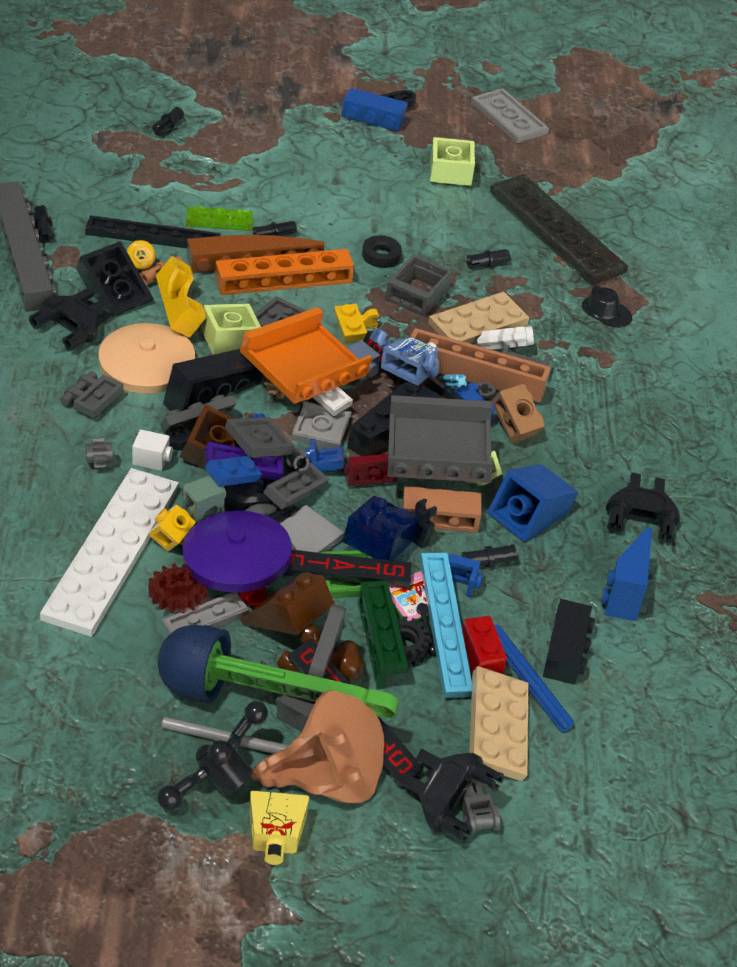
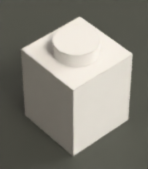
(151, 450)

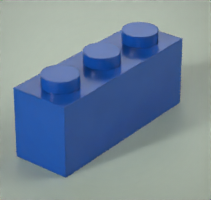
(374, 109)

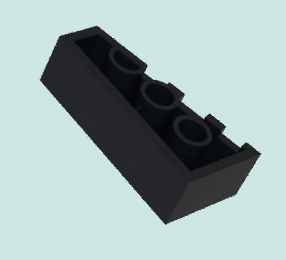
(209, 377)
(371, 431)

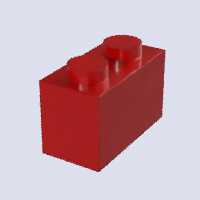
(483, 644)

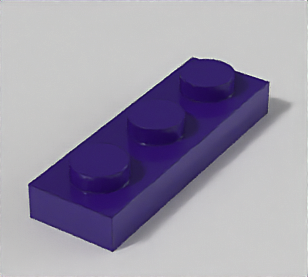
(269, 466)

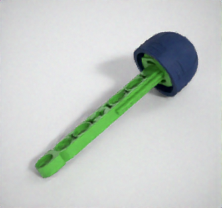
(198, 661)

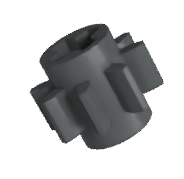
(99, 452)

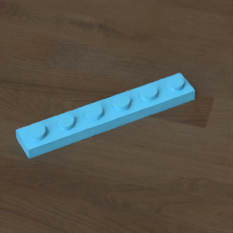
(446, 625)

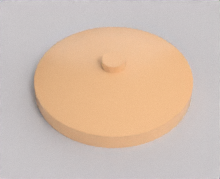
(143, 356)

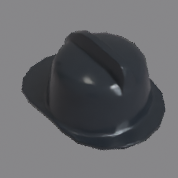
(605, 306)

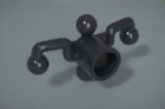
(218, 762)

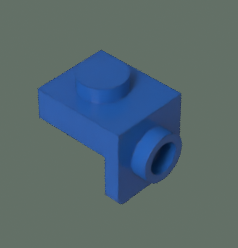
(325, 459)
(465, 572)

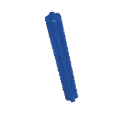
(535, 683)

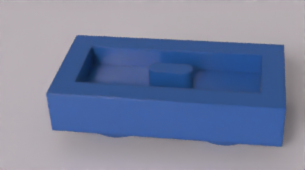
(233, 471)

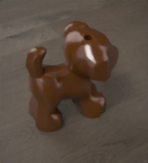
(344, 657)

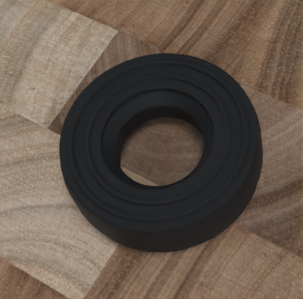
(381, 242)

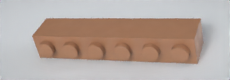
(487, 365)

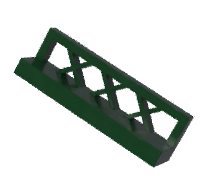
(381, 631)

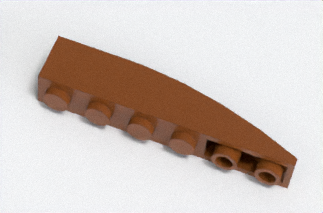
(205, 251)

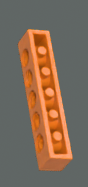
(283, 271)

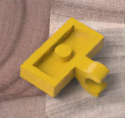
(352, 323)

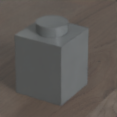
(293, 710)

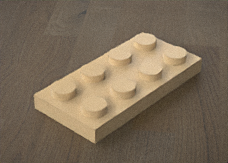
(486, 314)
(500, 722)

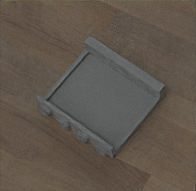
(440, 439)

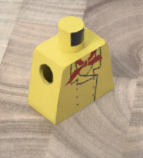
(277, 823)

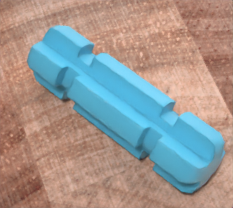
(453, 380)

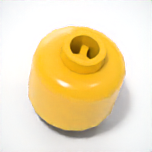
(149, 256)

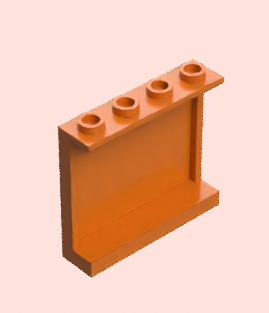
(302, 356)

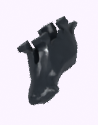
(241, 497)

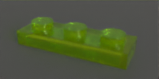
(219, 218)

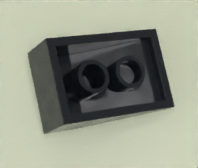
(114, 278)

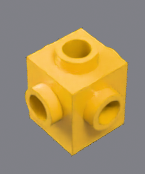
(171, 527)

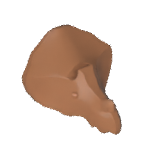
(333, 755)

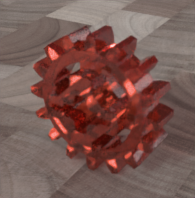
(177, 589)

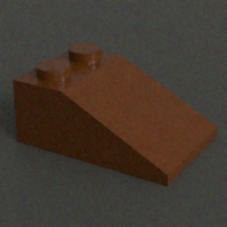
(208, 428)
(293, 605)

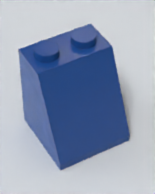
(531, 500)

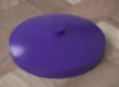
(237, 551)

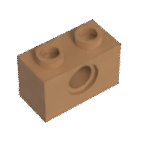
(516, 425)

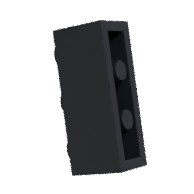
(569, 642)

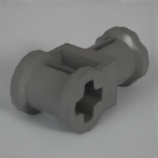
(479, 809)

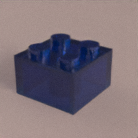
(380, 529)

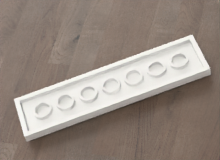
(109, 553)

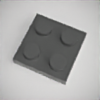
(259, 437)

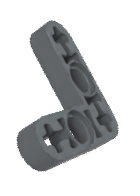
(328, 641)

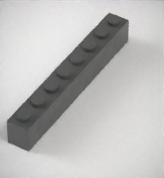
(24, 247)

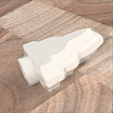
(512, 336)

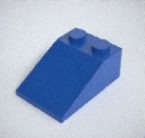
(628, 580)

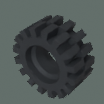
(418, 636)

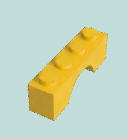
(182, 312)

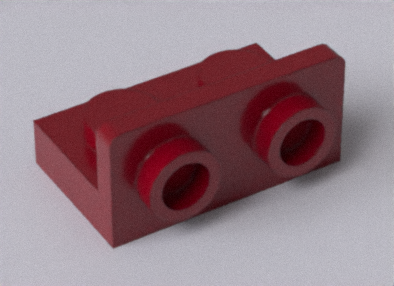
(367, 470)

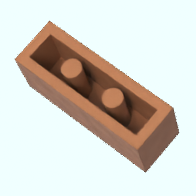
(454, 508)

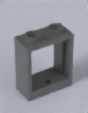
(412, 297)

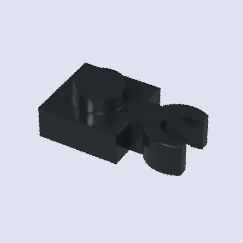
(424, 526)

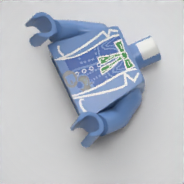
(407, 358)

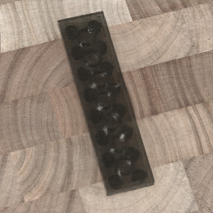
(559, 229)

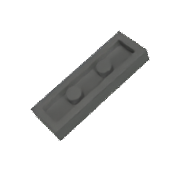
(188, 417)
(296, 486)

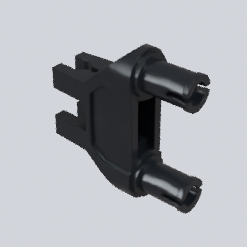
(75, 314)
(644, 505)
(446, 787)

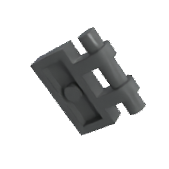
(97, 395)

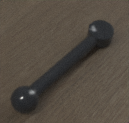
(422, 609)

